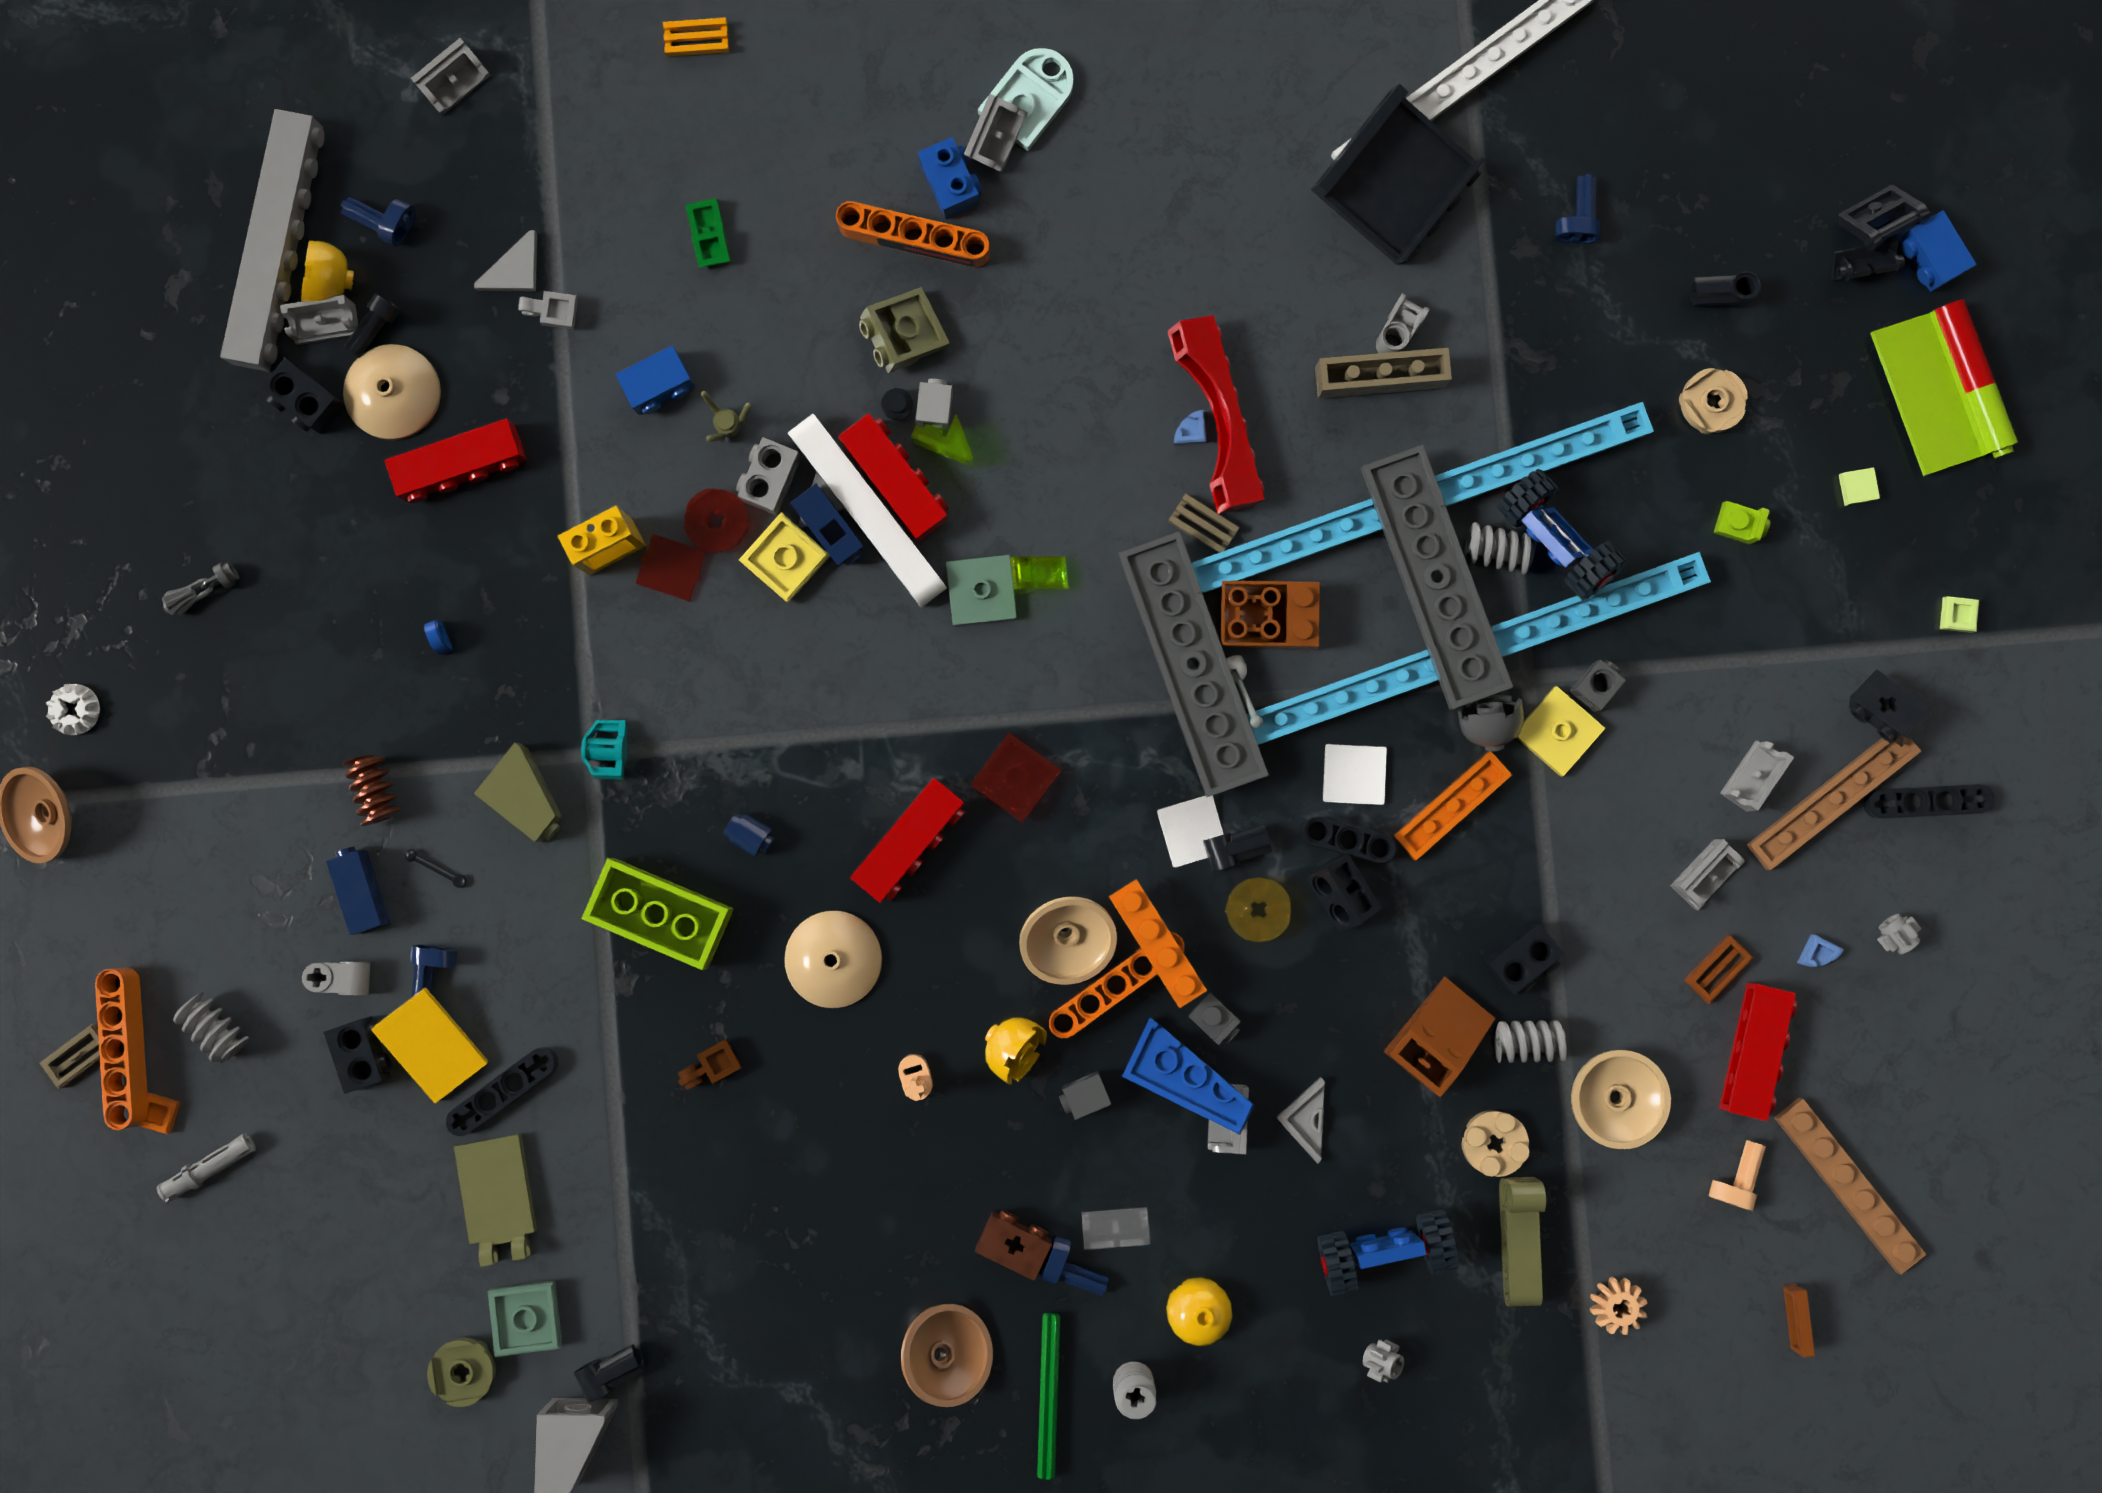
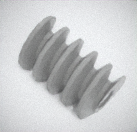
(1500, 547)
(209, 1029)
(1530, 1039)
(1134, 1390)

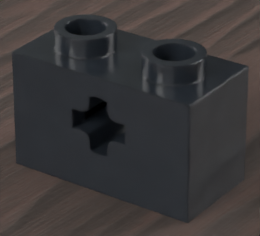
(1883, 693)

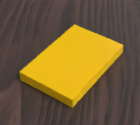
(429, 1045)

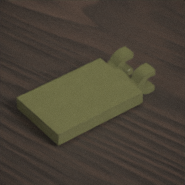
(496, 1196)

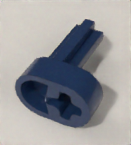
(391, 226)
(1585, 226)
(425, 960)
(1056, 1268)

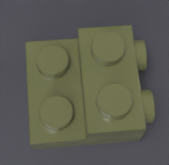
(903, 330)

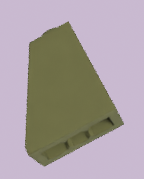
(521, 795)

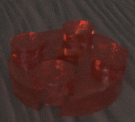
(718, 502)

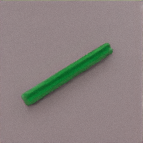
(1048, 1396)

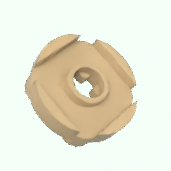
(1732, 402)
(1513, 1150)

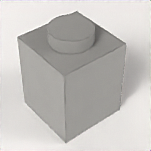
(934, 404)

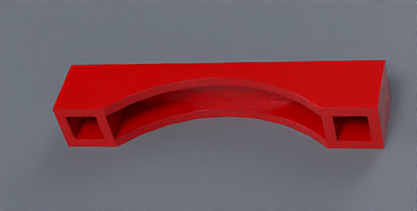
(1200, 352)

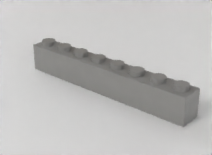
(272, 240)

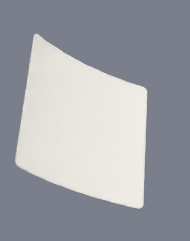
(1354, 774)
(1186, 828)

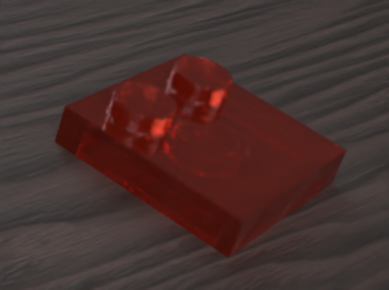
(1015, 777)

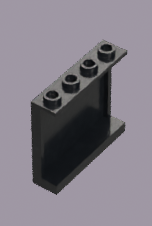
(1397, 177)

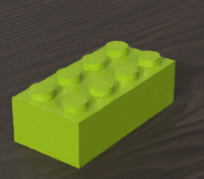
(657, 913)

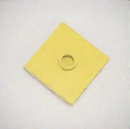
(784, 557)
(1559, 731)

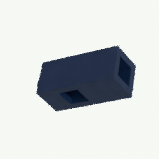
(828, 525)
(357, 891)

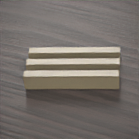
(1180, 509)
(79, 1070)

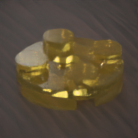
(1258, 928)

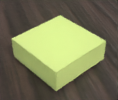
(1859, 486)
(1959, 614)

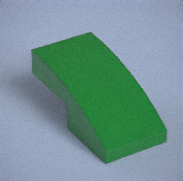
(708, 232)

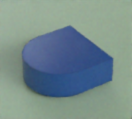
(438, 637)

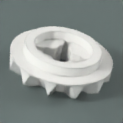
(87, 709)

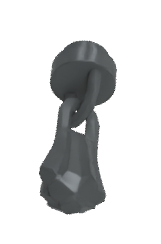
(180, 600)

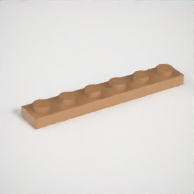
(1830, 801)
(1850, 1186)

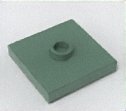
(981, 590)
(525, 1318)

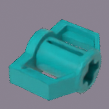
(606, 749)

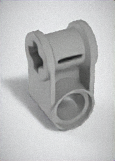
(1402, 323)
(342, 978)

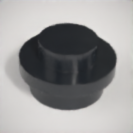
(897, 404)

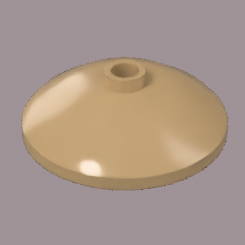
(406, 404)
(856, 954)
(1072, 954)
(1641, 1105)

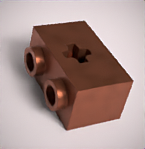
(1023, 1260)

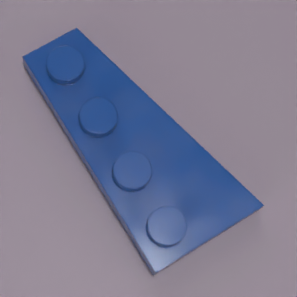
(1181, 1076)

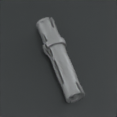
(194, 1175)

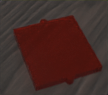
(671, 567)

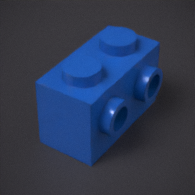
(949, 177)

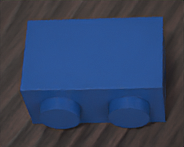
(1936, 251)
(655, 381)

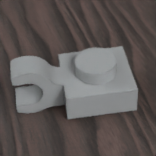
(554, 310)

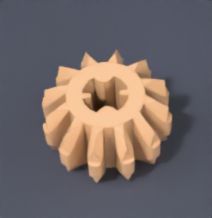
(1619, 1317)

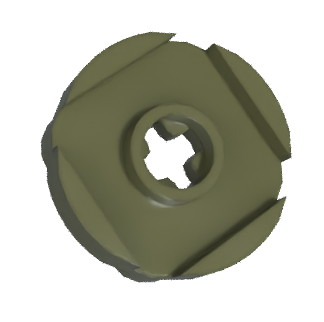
(450, 1387)

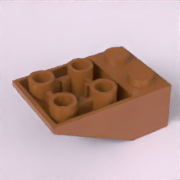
(1270, 614)
(1440, 1037)

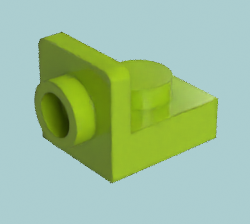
(1742, 523)

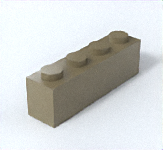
(1383, 373)

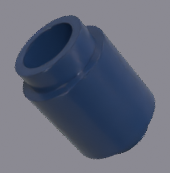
(749, 834)

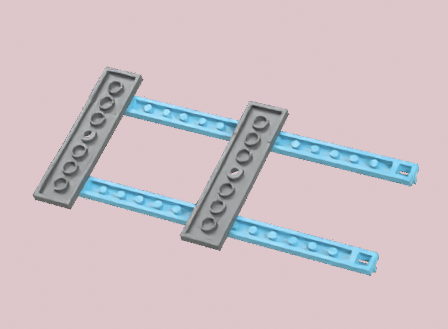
(1413, 514)

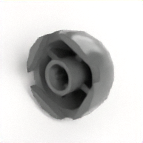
(1492, 721)

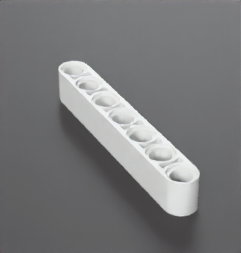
(867, 510)

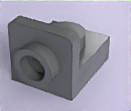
(1215, 1019)

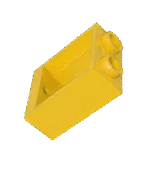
(611, 541)

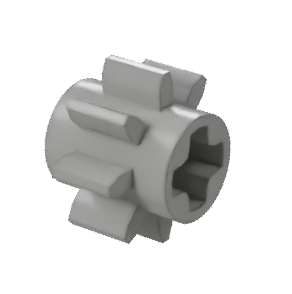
(1899, 933)
(1383, 1361)

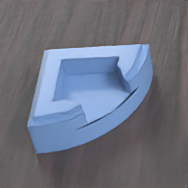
(1191, 430)
(1819, 952)

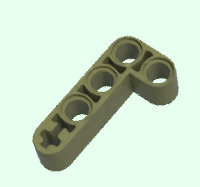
(1520, 1239)

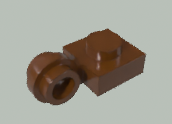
(716, 1062)

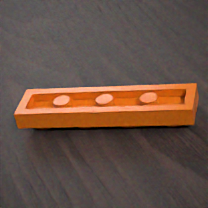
(1452, 805)
(1157, 943)

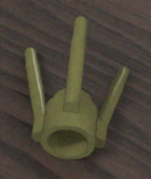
(725, 420)

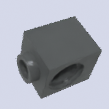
(1585, 691)
(1084, 1096)

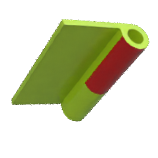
(1944, 388)

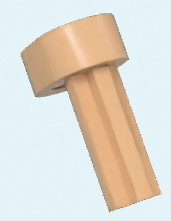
(918, 1084)
(1741, 1192)

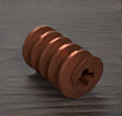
(371, 789)

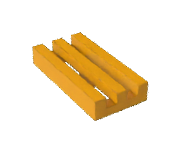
(696, 25)

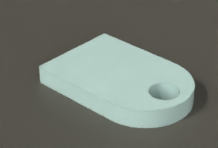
(1035, 92)

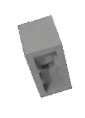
(777, 478)

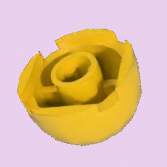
(325, 272)
(1012, 1048)
(1199, 1311)

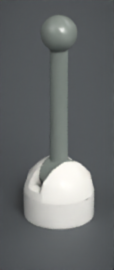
(1239, 670)

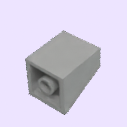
(567, 1440)

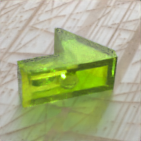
(952, 446)
(1038, 573)

